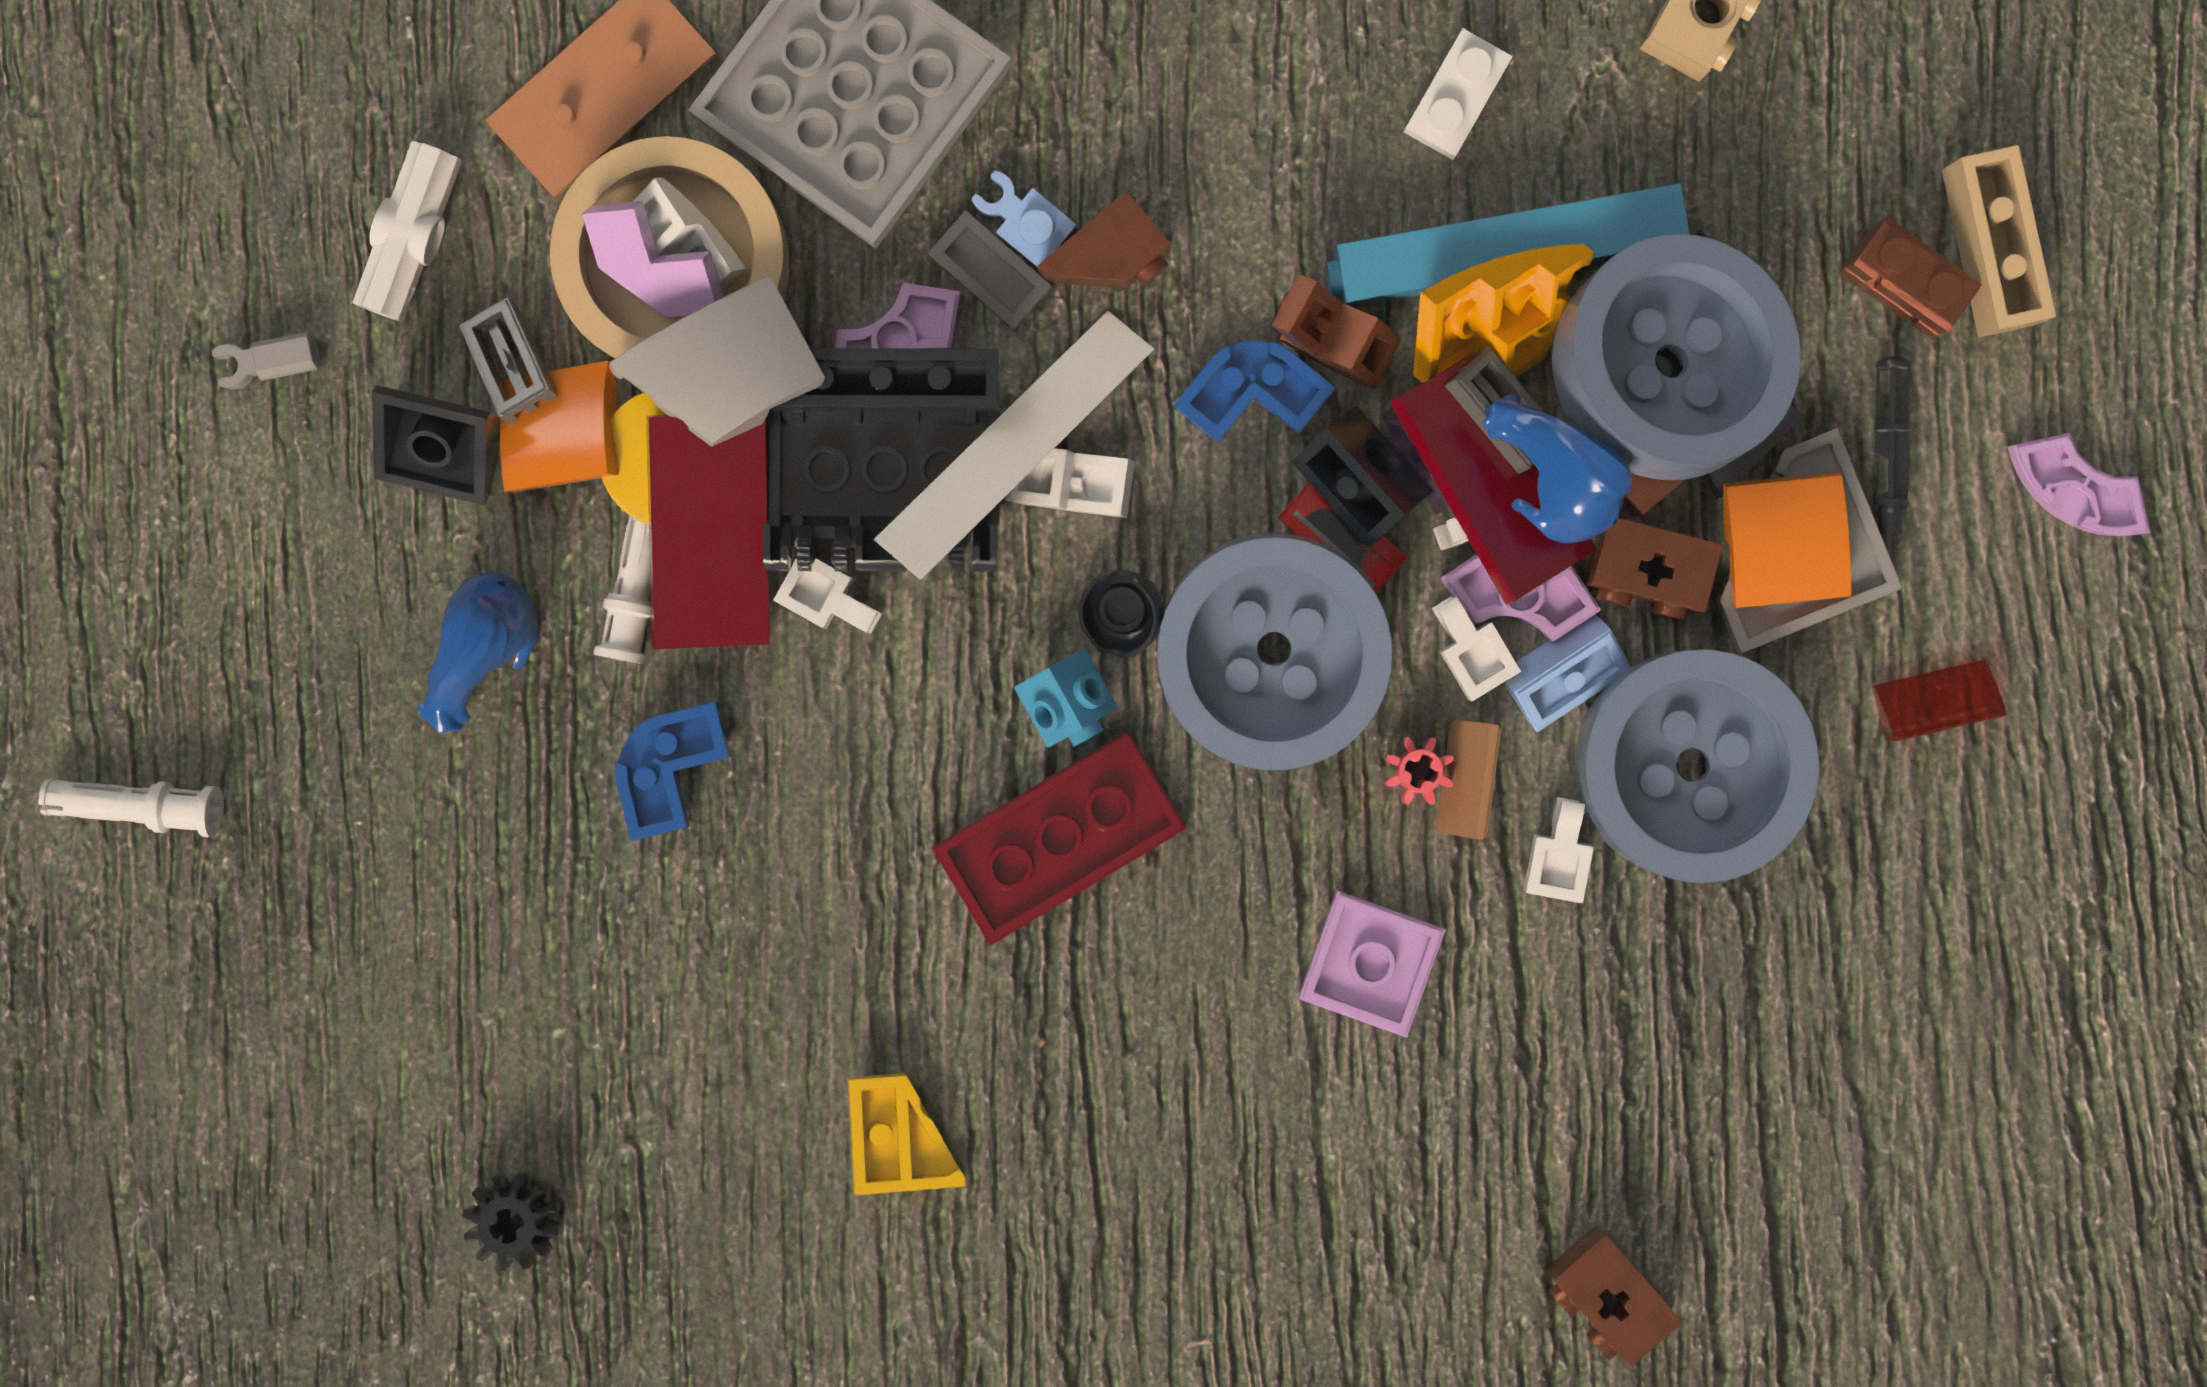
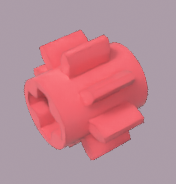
(1432, 763)

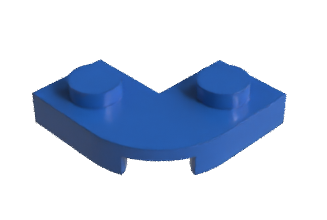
(1252, 372)
(649, 765)

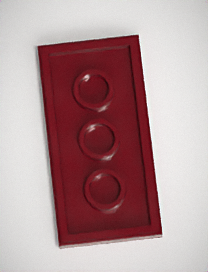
(1481, 489)
(706, 537)
(1059, 837)

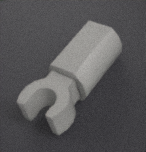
(270, 359)

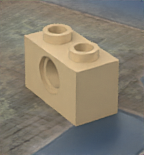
(1691, 44)

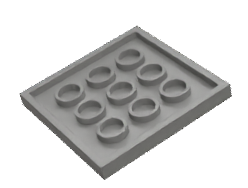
(852, 100)

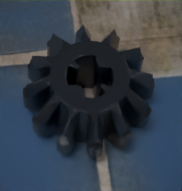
(529, 1237)

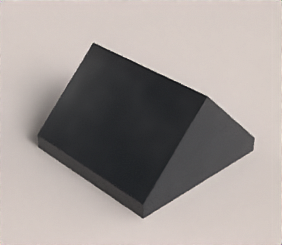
(434, 445)

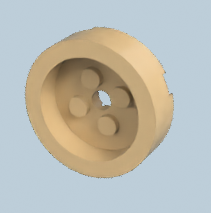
(711, 181)

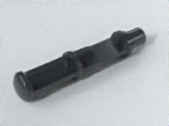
(1892, 443)

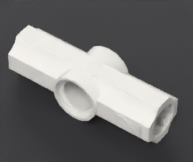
(407, 231)

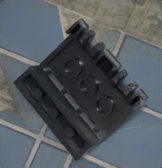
(870, 446)

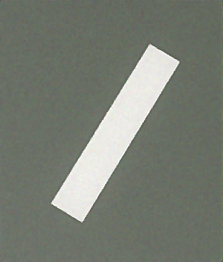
(1013, 445)

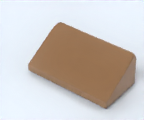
(1467, 804)

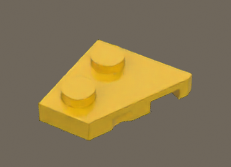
(895, 1139)

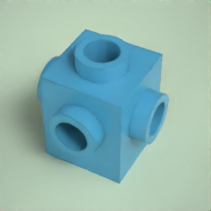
(1067, 700)

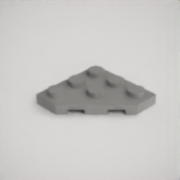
(1870, 563)

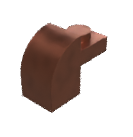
(1335, 333)

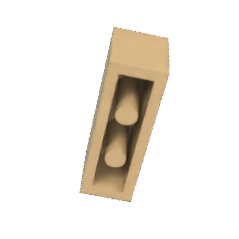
(1999, 240)

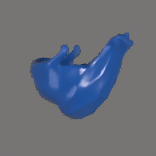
(1578, 478)
(480, 632)

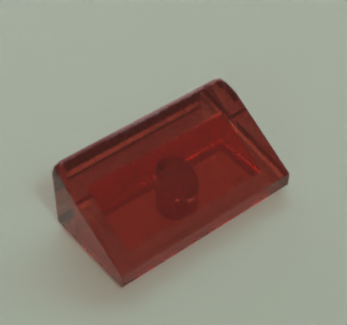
(1938, 701)

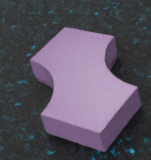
(917, 320)
(1551, 607)

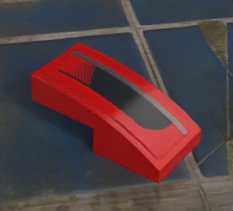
(1316, 519)

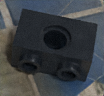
(1362, 476)

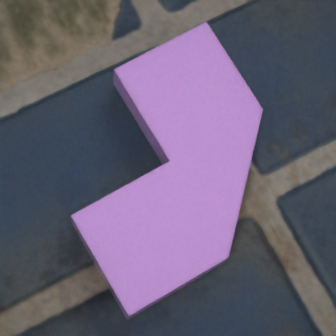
(628, 254)

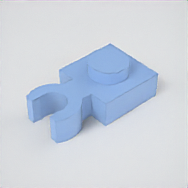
(1030, 225)

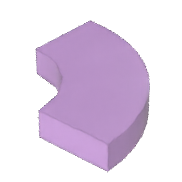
(2078, 492)

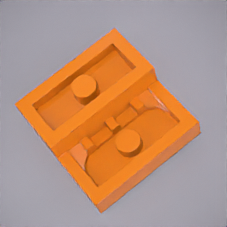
(562, 437)
(1787, 539)

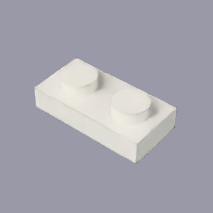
(1458, 94)

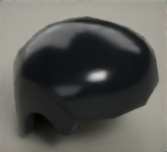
(1121, 612)

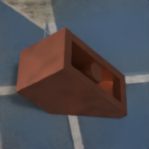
(1110, 250)

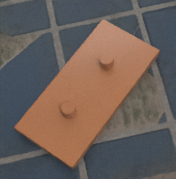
(599, 89)

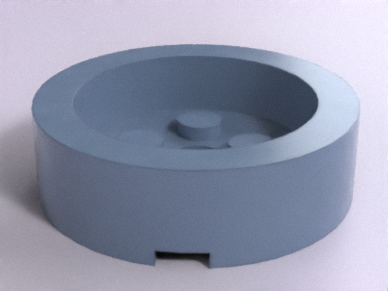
(1720, 323)
(1288, 709)
(1755, 754)

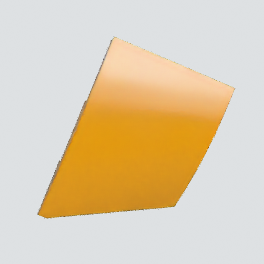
(1497, 304)

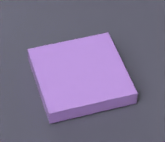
(1371, 963)

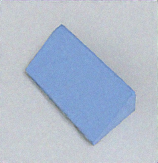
(1566, 672)

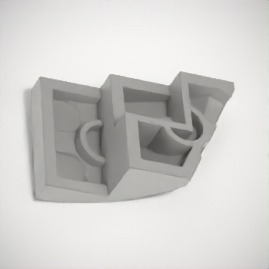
(724, 363)

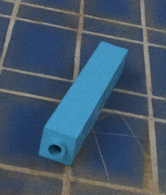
(1415, 260)

